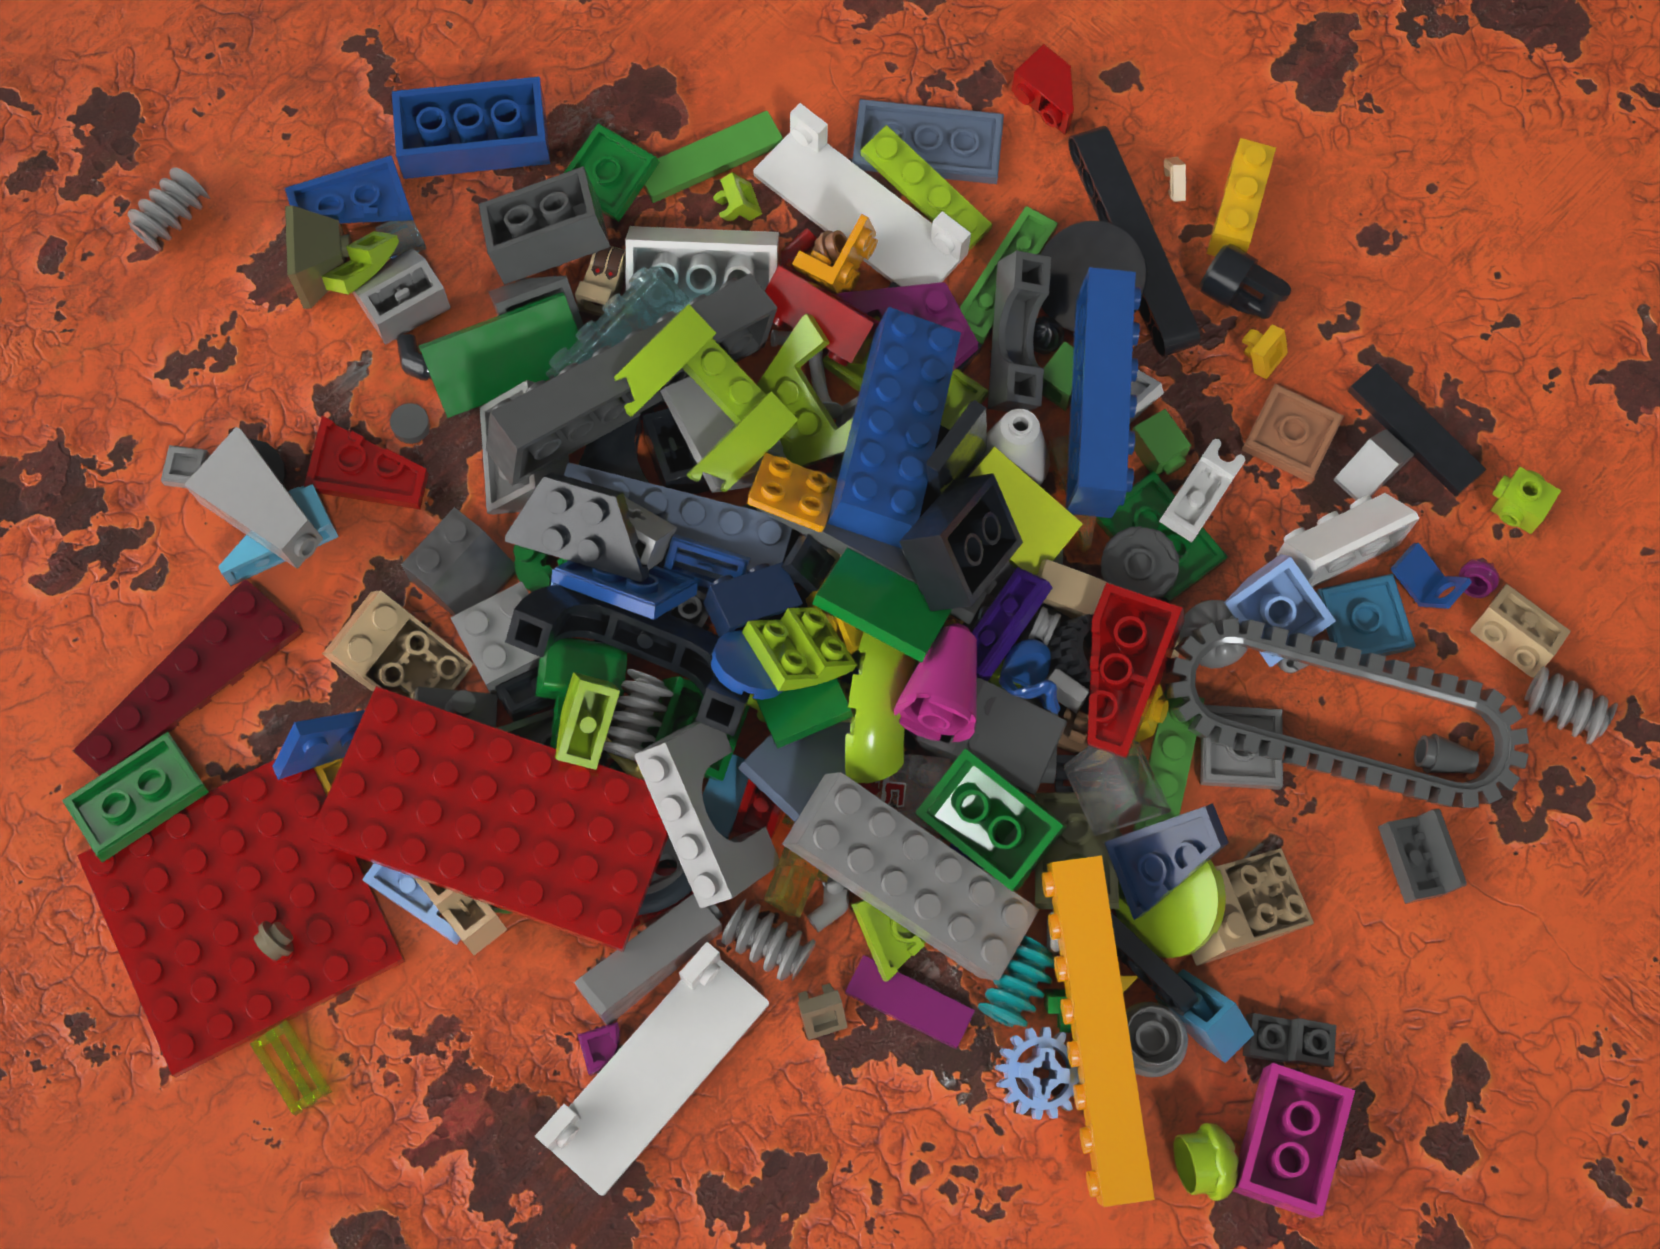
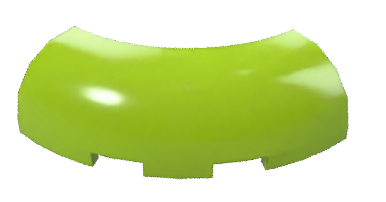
(876, 737)

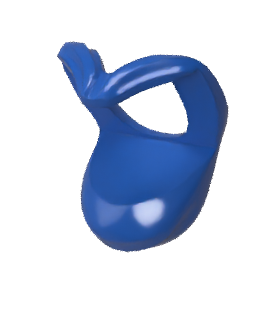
(1029, 666)

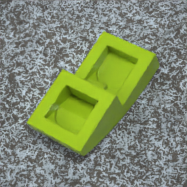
(366, 259)

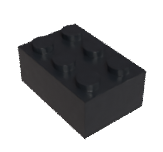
(961, 542)

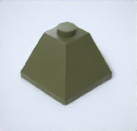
(313, 249)

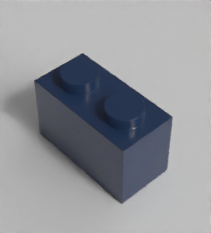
(757, 595)

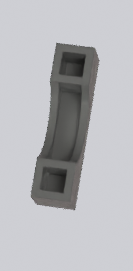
(1019, 294)

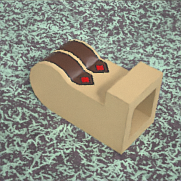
(601, 280)

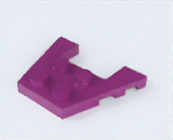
(926, 301)

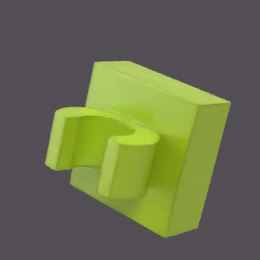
(740, 197)

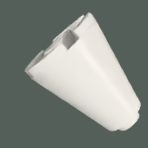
(1022, 442)

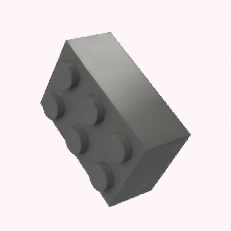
(543, 225)

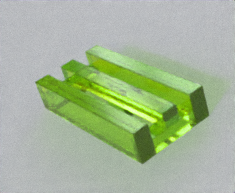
(309, 1097)

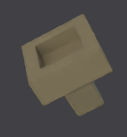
(822, 1013)

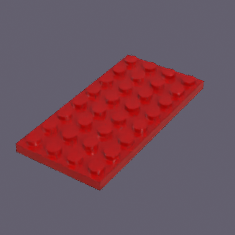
(494, 819)

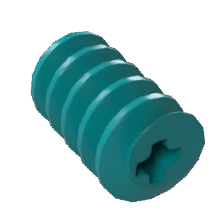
(1019, 984)

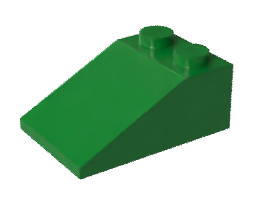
(991, 820)

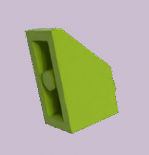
(585, 720)

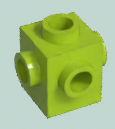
(1524, 499)

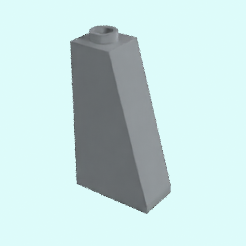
(250, 497)
(649, 958)

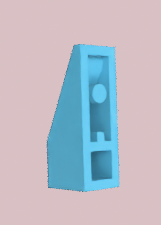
(252, 558)

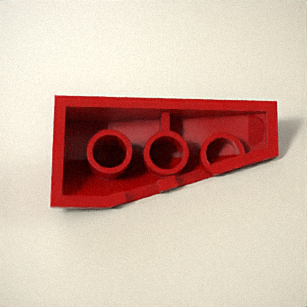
(1128, 659)

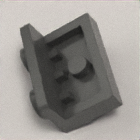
(1422, 856)

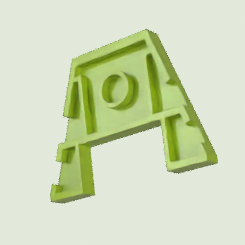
(815, 432)

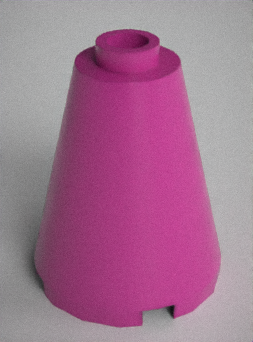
(943, 688)

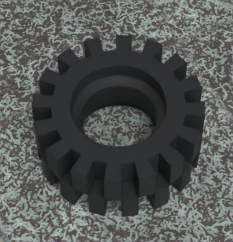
(1070, 648)

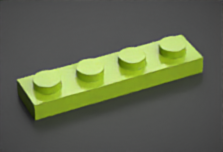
(921, 183)

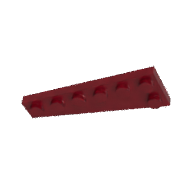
(215, 654)

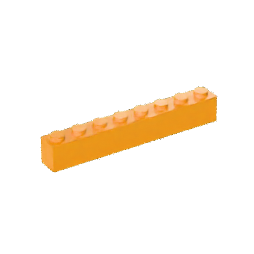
(1099, 1032)

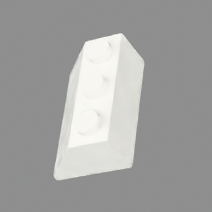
(1349, 538)

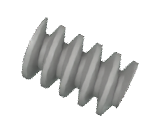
(166, 207)
(1569, 705)
(636, 714)
(767, 941)

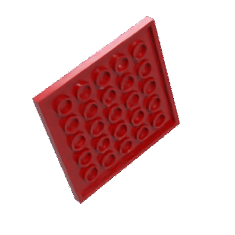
(193, 900)

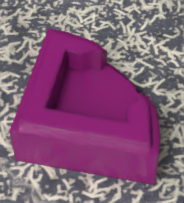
(599, 1046)

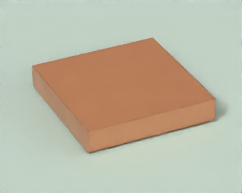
(1292, 433)

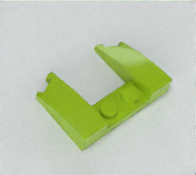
(757, 416)

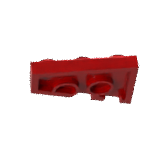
(357, 469)

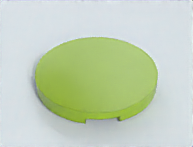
(1183, 918)

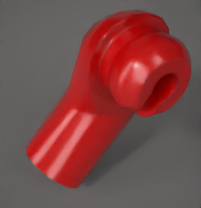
(801, 242)

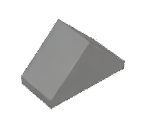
(1373, 465)

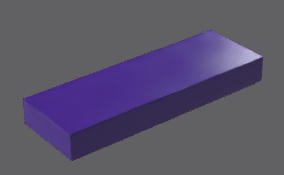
(1007, 619)

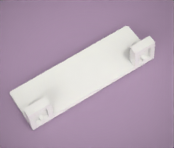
(837, 192)
(654, 1071)

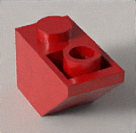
(1046, 86)

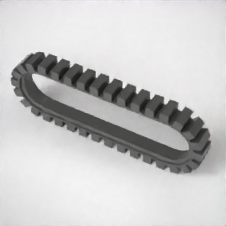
(1395, 675)

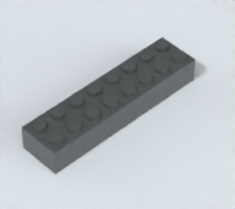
(588, 403)

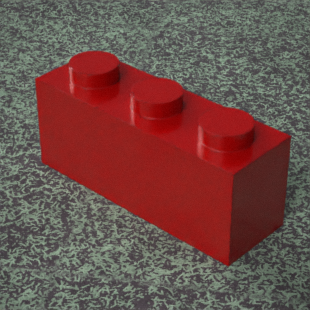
(843, 324)

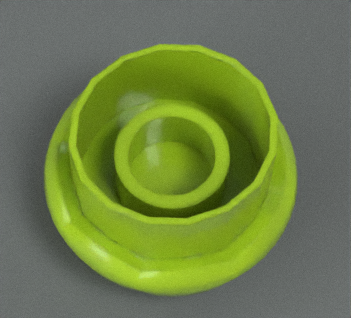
(1206, 1162)

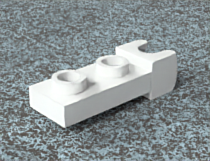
(1201, 492)

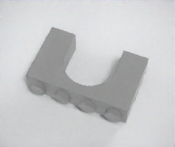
(674, 775)

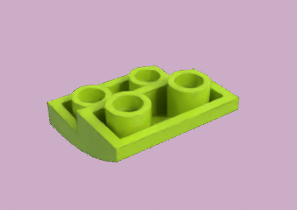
(799, 648)

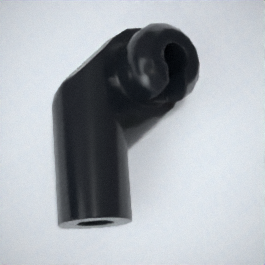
(412, 361)

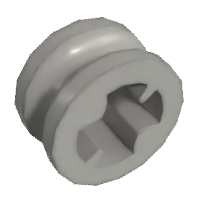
(1044, 626)

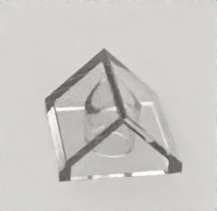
(1115, 789)

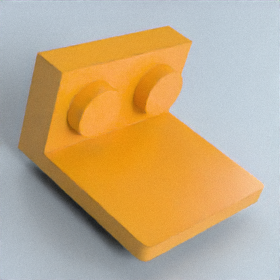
(844, 273)
(792, 492)

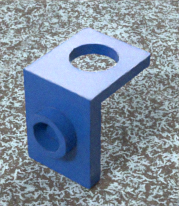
(1425, 580)

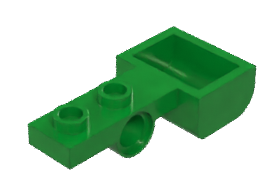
(577, 656)

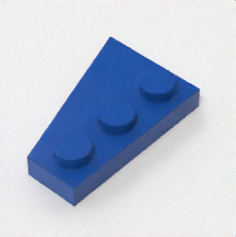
(355, 194)
(316, 743)

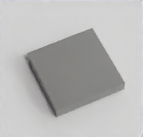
(1236, 768)

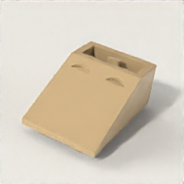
(394, 650)
(1258, 907)

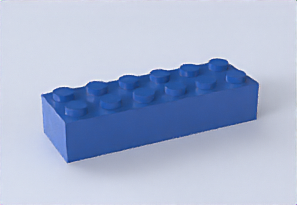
(1102, 393)
(894, 427)

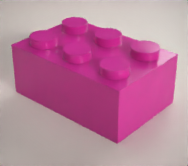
(1293, 1140)

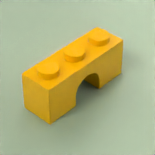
(1242, 196)

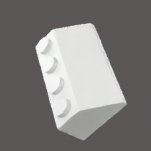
(702, 257)

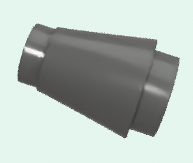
(1441, 755)

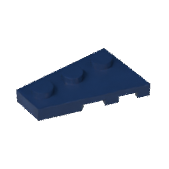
(1164, 855)

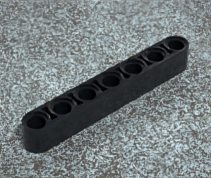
(1118, 203)

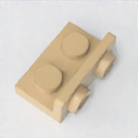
(1520, 631)

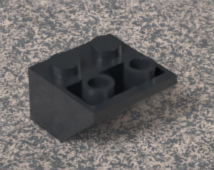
(670, 453)

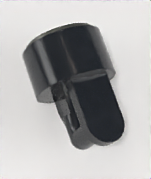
(1229, 274)

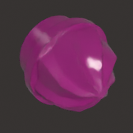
(1483, 577)

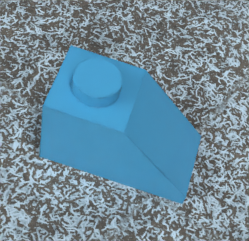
(1213, 1020)

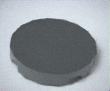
(1141, 562)

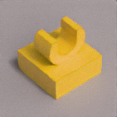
(1265, 349)

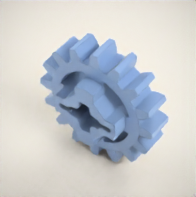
(1038, 1090)

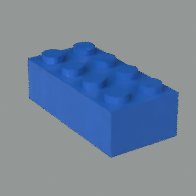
(470, 127)

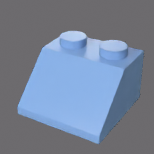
(1280, 598)

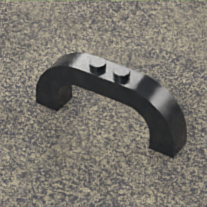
(666, 641)

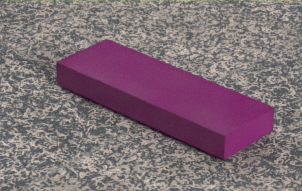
(910, 1003)

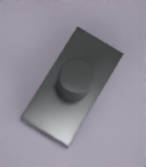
(472, 705)

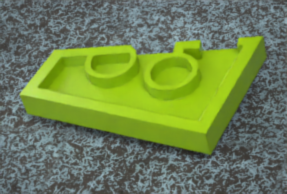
(887, 940)

